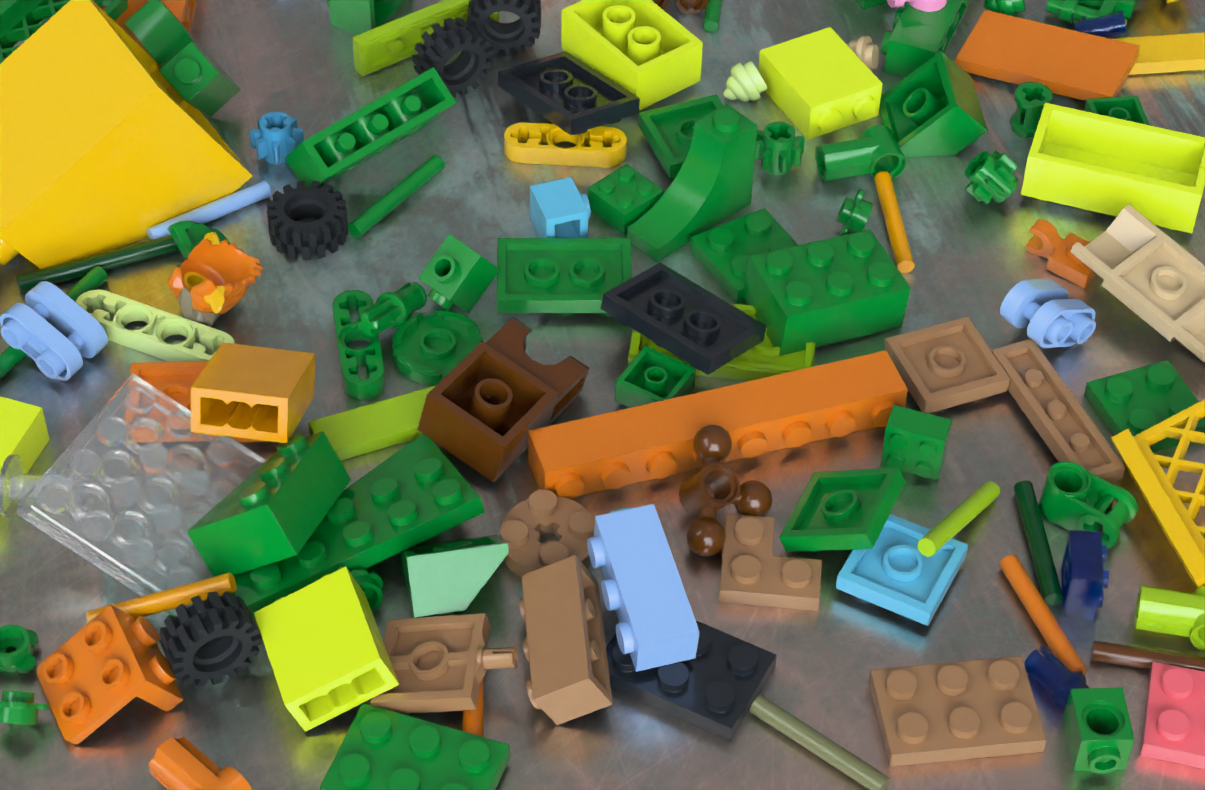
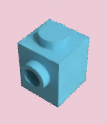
(559, 209)

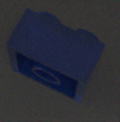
(1083, 574)

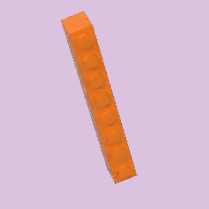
(758, 415)

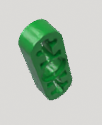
(350, 358)

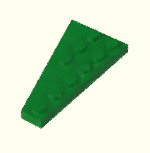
(374, 518)

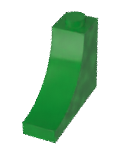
(182, 58)
(708, 187)

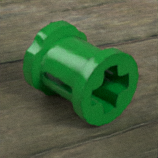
(1029, 108)

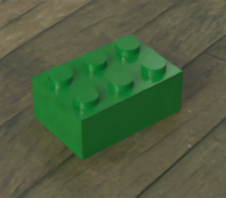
(826, 291)

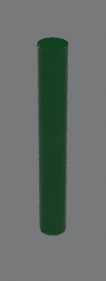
(1038, 543)

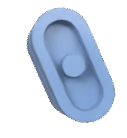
(1048, 313)
(53, 331)

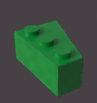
(272, 508)

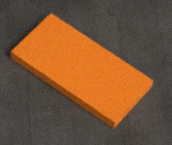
(1054, 56)

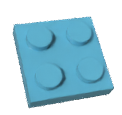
(899, 575)

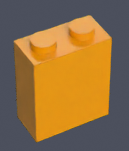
(253, 392)

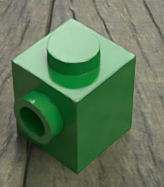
(457, 275)

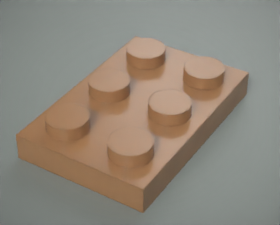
(956, 711)

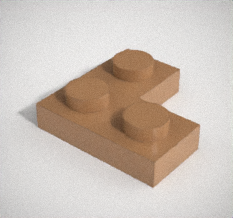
(757, 577)

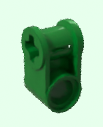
(1084, 502)

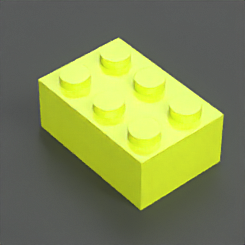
(633, 46)

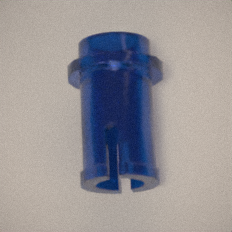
(1107, 26)
(1054, 675)

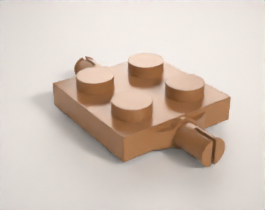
(440, 662)

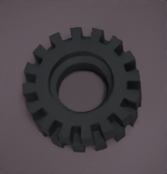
(507, 35)
(444, 44)
(305, 203)
(210, 639)

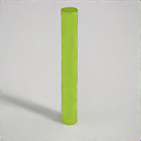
(958, 518)

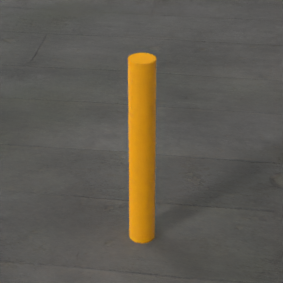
(894, 222)
(172, 597)

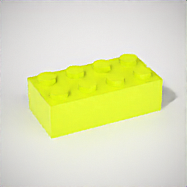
(1113, 163)

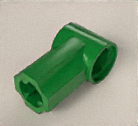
(871, 153)

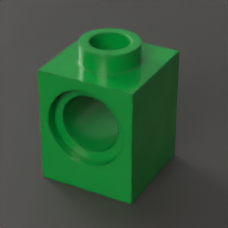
(1098, 729)

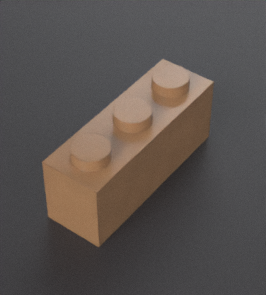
(565, 641)

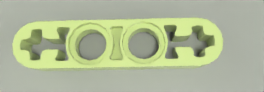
(117, 311)

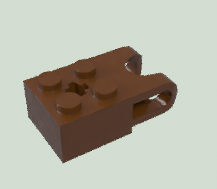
(496, 398)

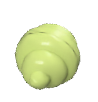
(744, 83)

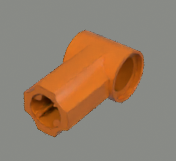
(184, 767)

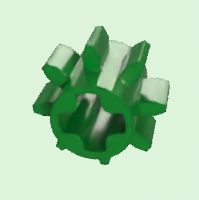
(779, 148)
(991, 177)

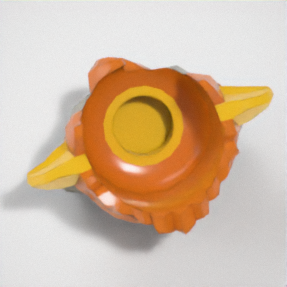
(212, 279)

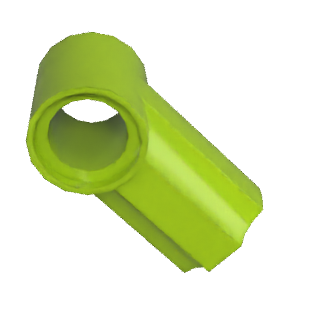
(1172, 612)

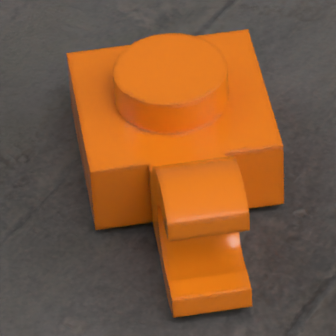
(1061, 261)

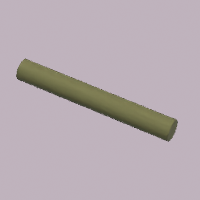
(819, 744)

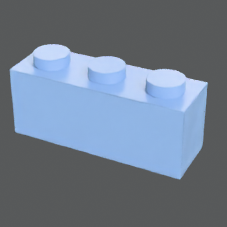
(643, 588)

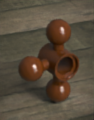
(750, 498)

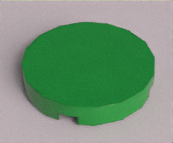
(433, 345)

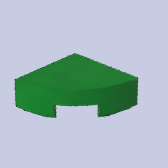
(189, 234)

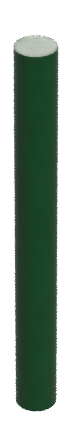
(106, 260)

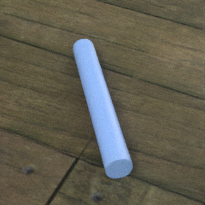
(216, 208)

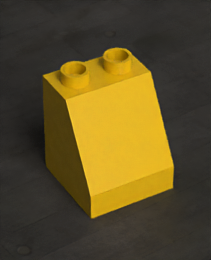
(97, 143)

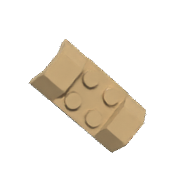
(1151, 277)

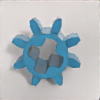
(276, 137)

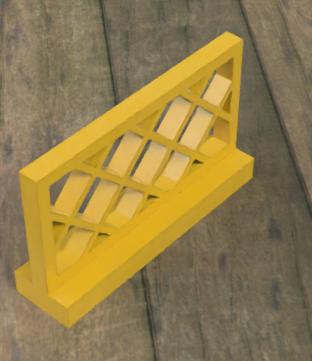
(1158, 489)

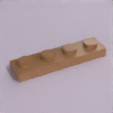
(1056, 411)

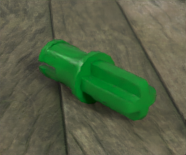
(392, 309)

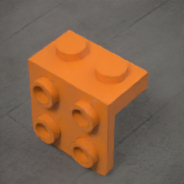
(105, 670)

